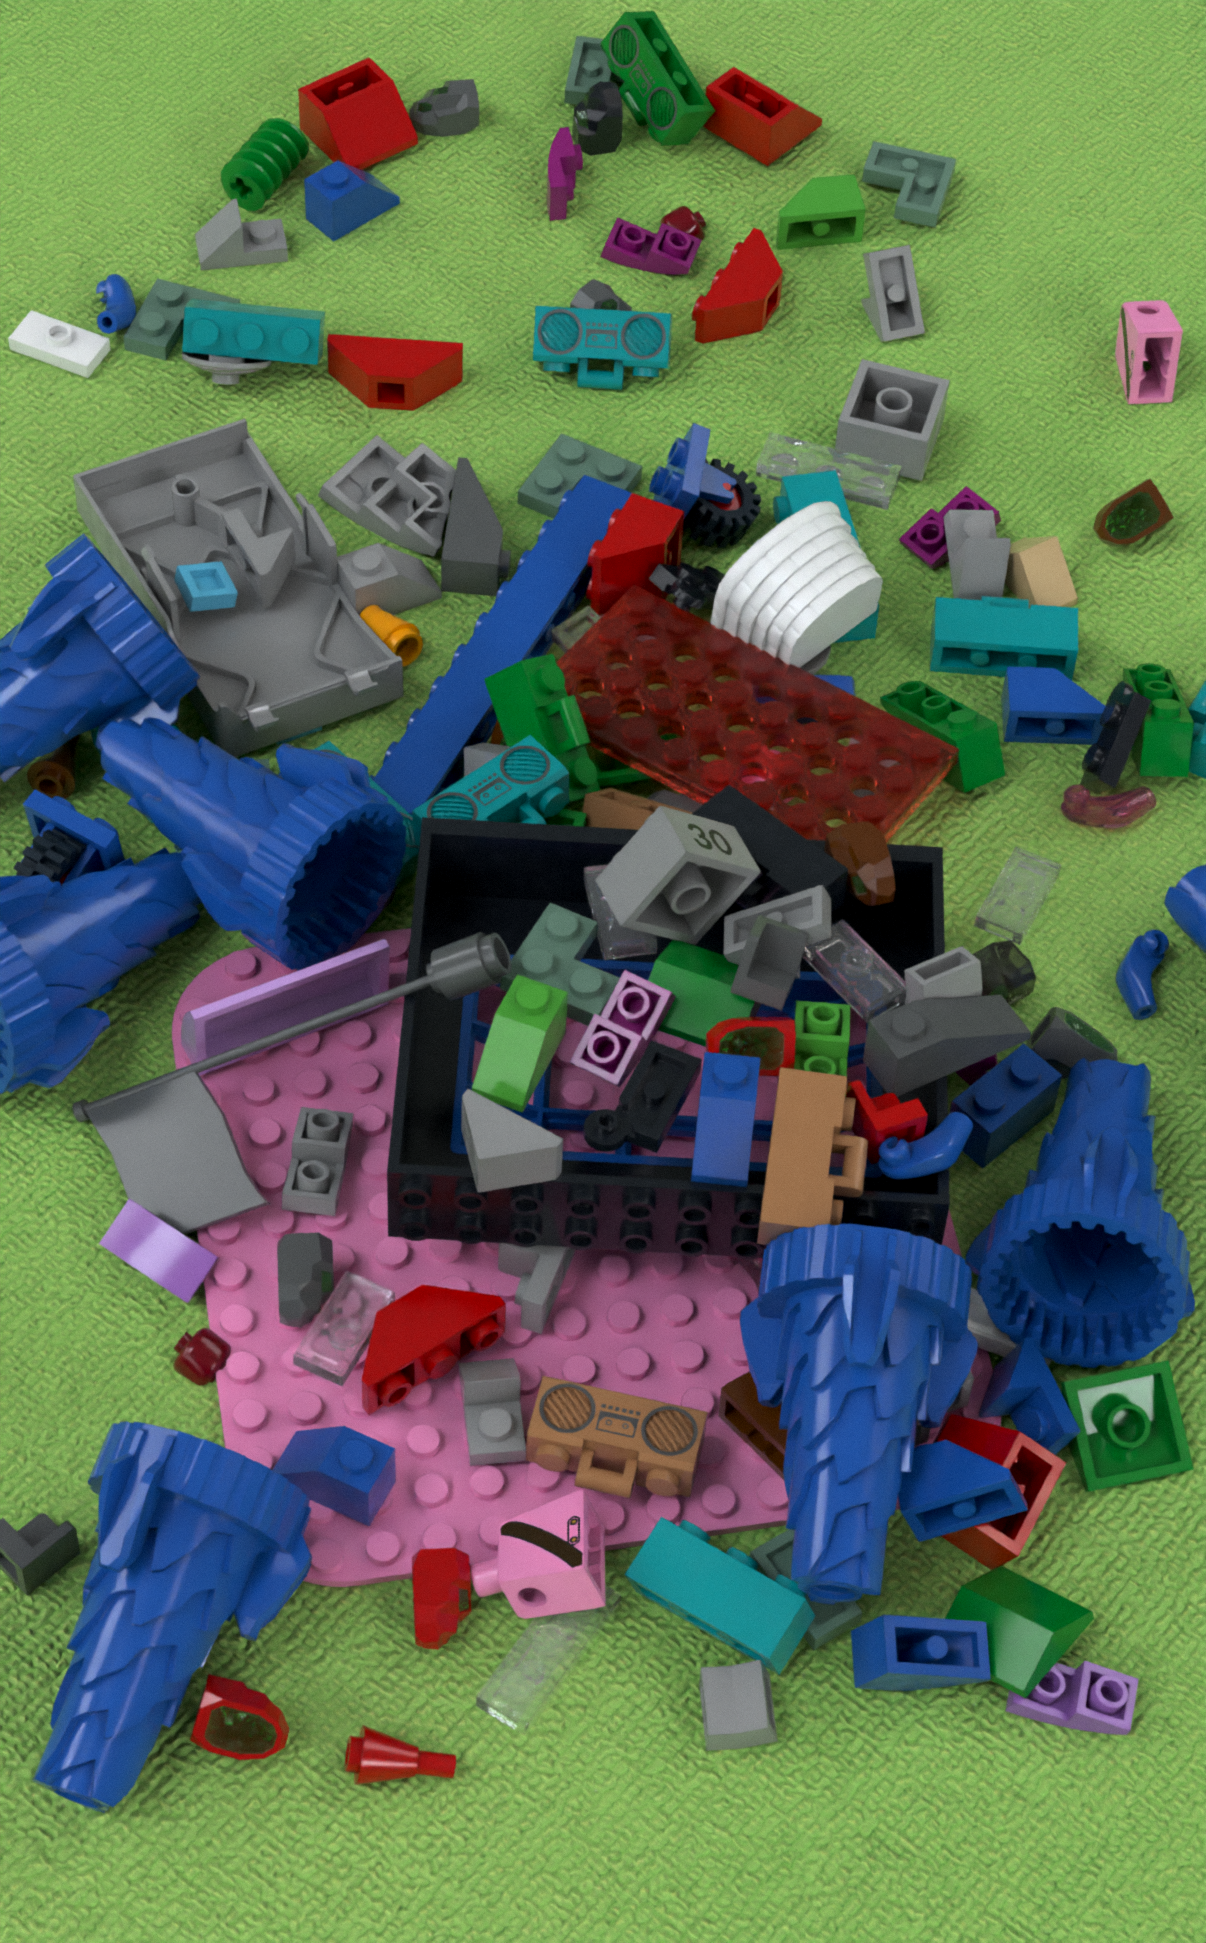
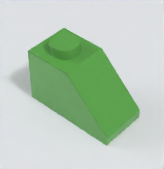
(822, 214)
(521, 1042)

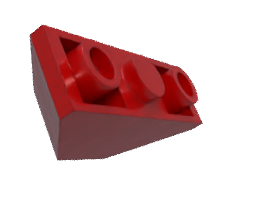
(741, 294)
(393, 370)
(425, 1338)

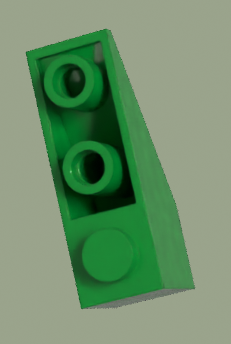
(956, 724)
(1167, 728)

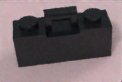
(783, 856)

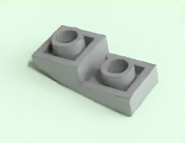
(317, 1161)

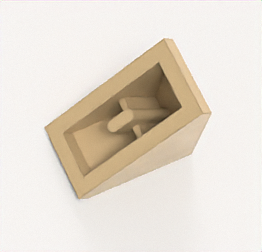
(1040, 572)

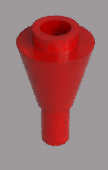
(385, 1758)

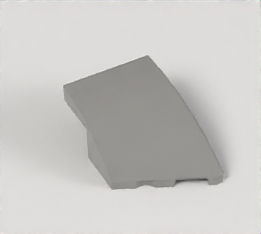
(395, 494)

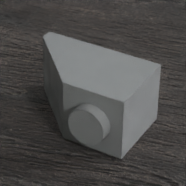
(385, 579)

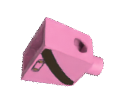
(1153, 335)
(548, 1559)

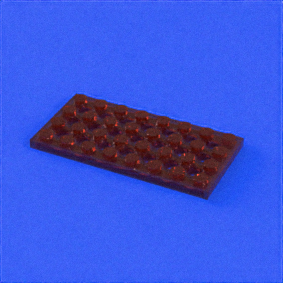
(772, 724)

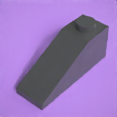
(473, 540)
(938, 1038)

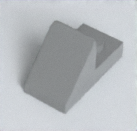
(229, 243)
(893, 294)
(975, 554)
(260, 559)
(803, 910)
(541, 1277)
(492, 1411)

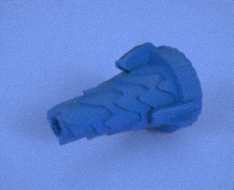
(84, 660)
(280, 856)
(70, 948)
(1046, 1251)
(857, 1344)
(179, 1551)

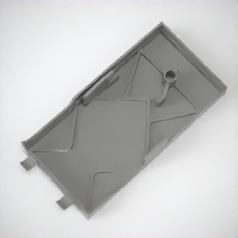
(258, 667)

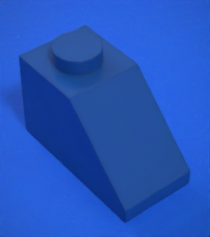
(345, 199)
(1048, 708)
(725, 1119)
(340, 1470)
(955, 1491)
(919, 1653)

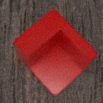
(885, 1118)

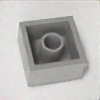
(893, 416)
(677, 875)

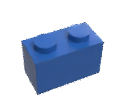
(1007, 1103)

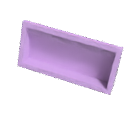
(286, 1003)

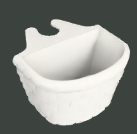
(798, 586)

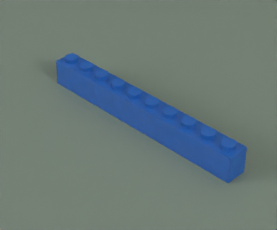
(518, 627)

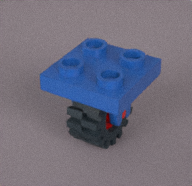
(713, 497)
(66, 841)

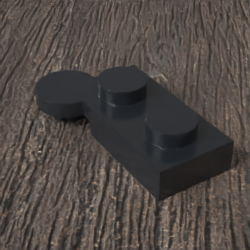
(688, 584)
(1120, 724)
(647, 1102)

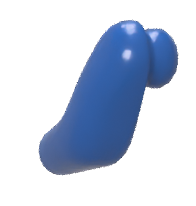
(119, 303)
(1135, 973)
(928, 1154)

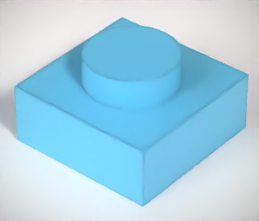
(205, 586)

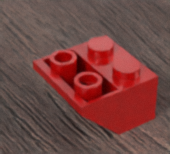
(356, 115)
(757, 116)
(632, 548)
(1033, 1470)

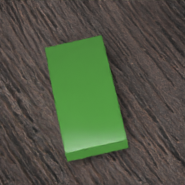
(822, 1037)

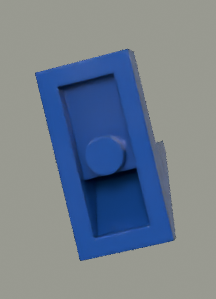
(1029, 1394)

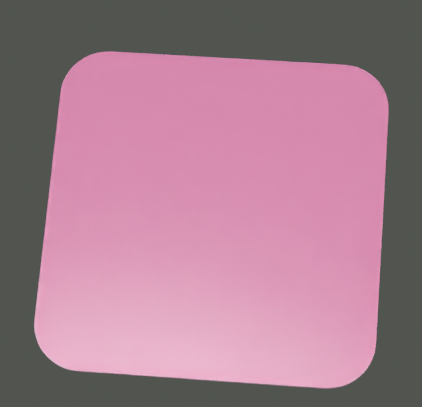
(619, 1322)

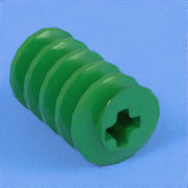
(264, 163)

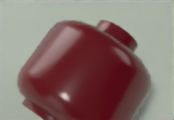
(686, 221)
(201, 1356)

